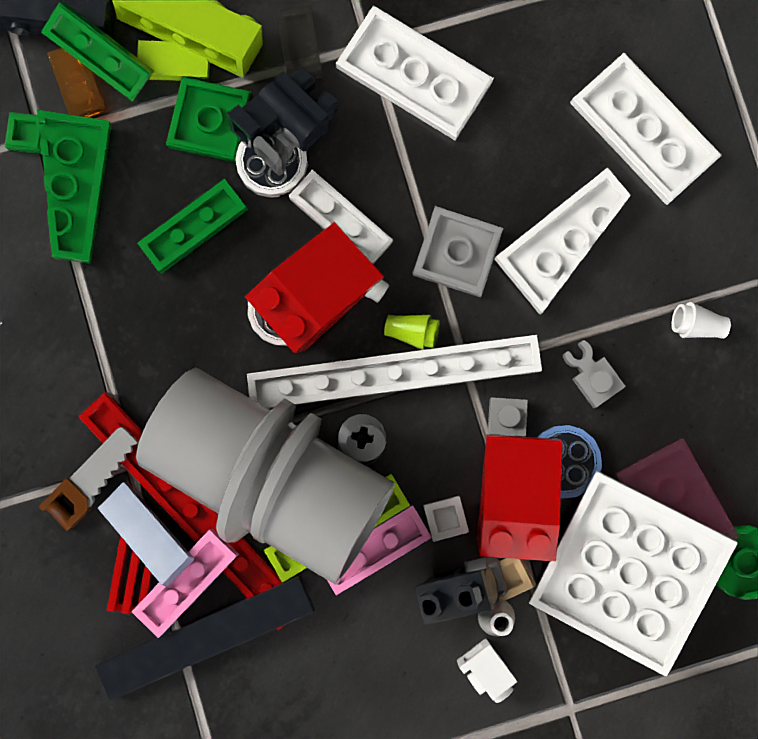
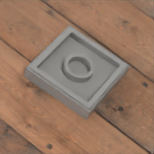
(457, 251)

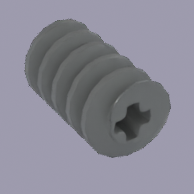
(373, 433)

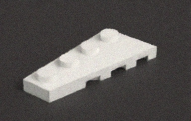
(556, 245)

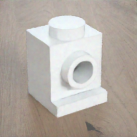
(488, 671)

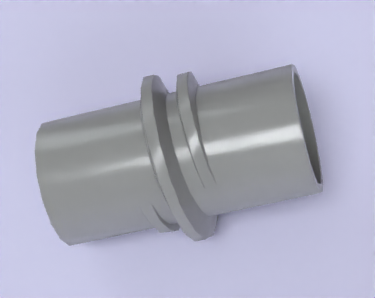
(264, 473)

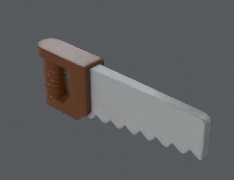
(88, 479)

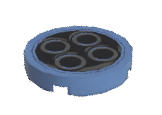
(579, 458)

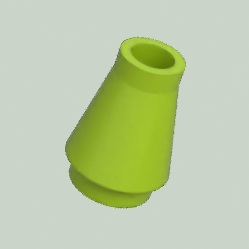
(415, 330)

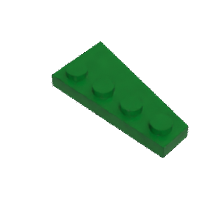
(74, 173)

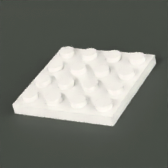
(632, 573)

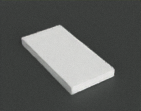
(414, 72)
(645, 128)

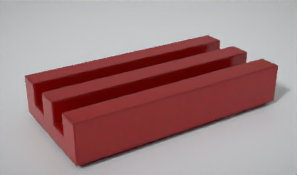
(116, 586)

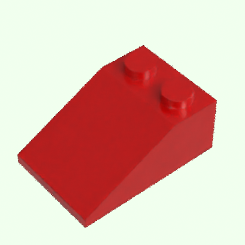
(314, 288)
(520, 498)

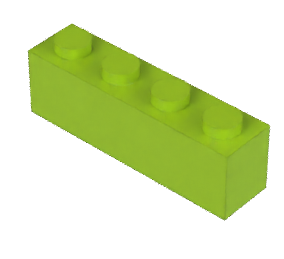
(198, 26)

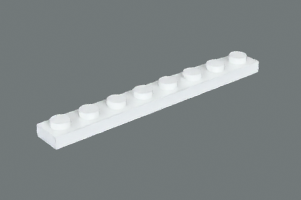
(396, 372)

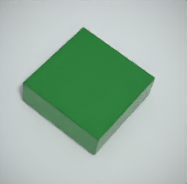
(23, 133)

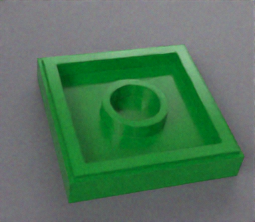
(202, 121)

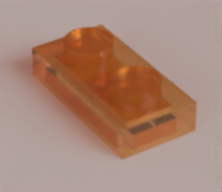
(76, 85)

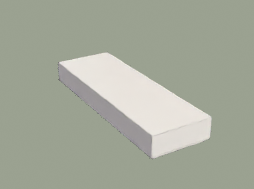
(328, 206)

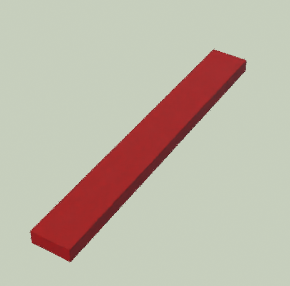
(249, 569)

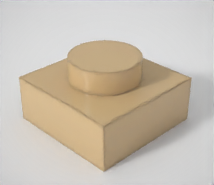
(516, 577)

